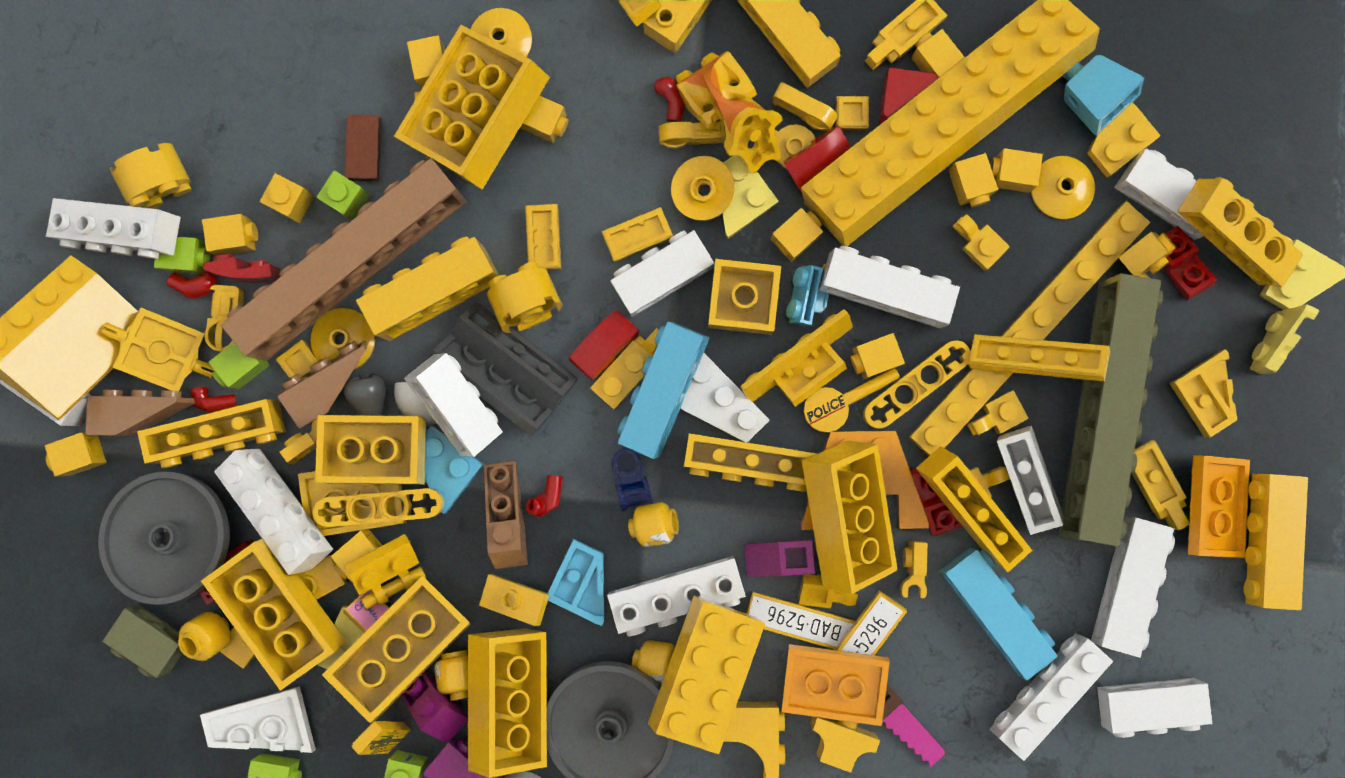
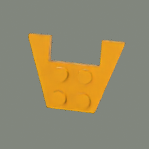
(895, 475)

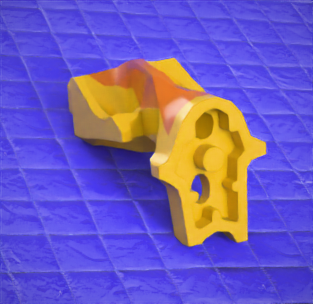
(712, 97)

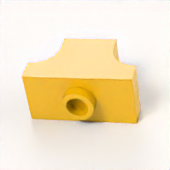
(842, 742)

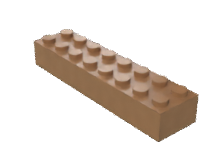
(343, 261)

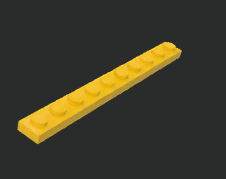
(1033, 323)

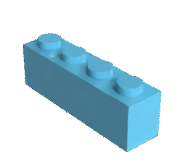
(662, 390)
(998, 612)

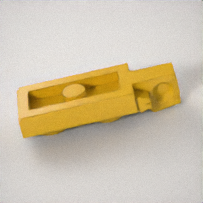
(905, 31)
(625, 371)
(1160, 485)

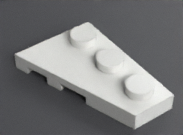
(722, 403)
(264, 722)

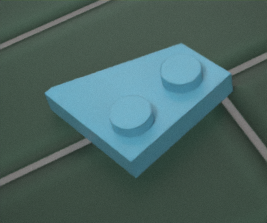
(446, 468)
(580, 582)

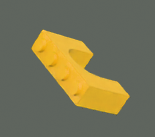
(759, 727)

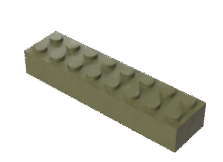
(1111, 411)

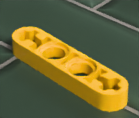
(918, 387)
(378, 505)

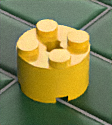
(150, 176)
(523, 297)

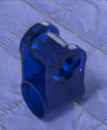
(631, 481)

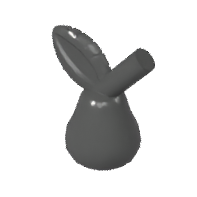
(366, 394)

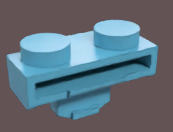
(806, 296)

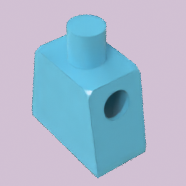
(1100, 91)

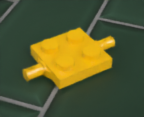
(158, 350)

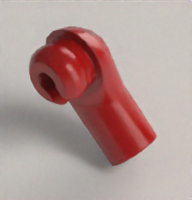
(667, 88)
(193, 288)
(211, 404)
(547, 500)

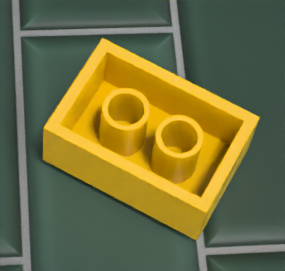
(370, 449)

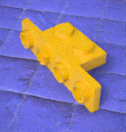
(805, 365)

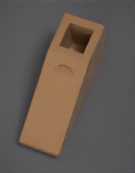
(318, 390)
(125, 415)
(504, 516)

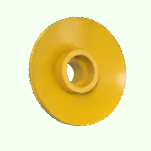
(515, 28)
(692, 177)
(1053, 199)
(344, 321)

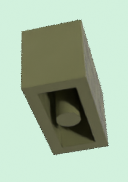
(144, 641)

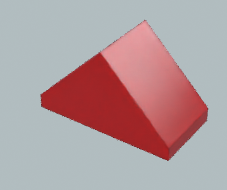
(900, 88)

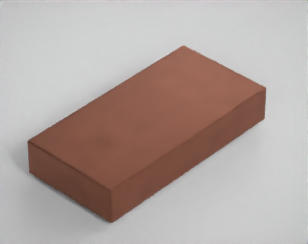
(363, 147)

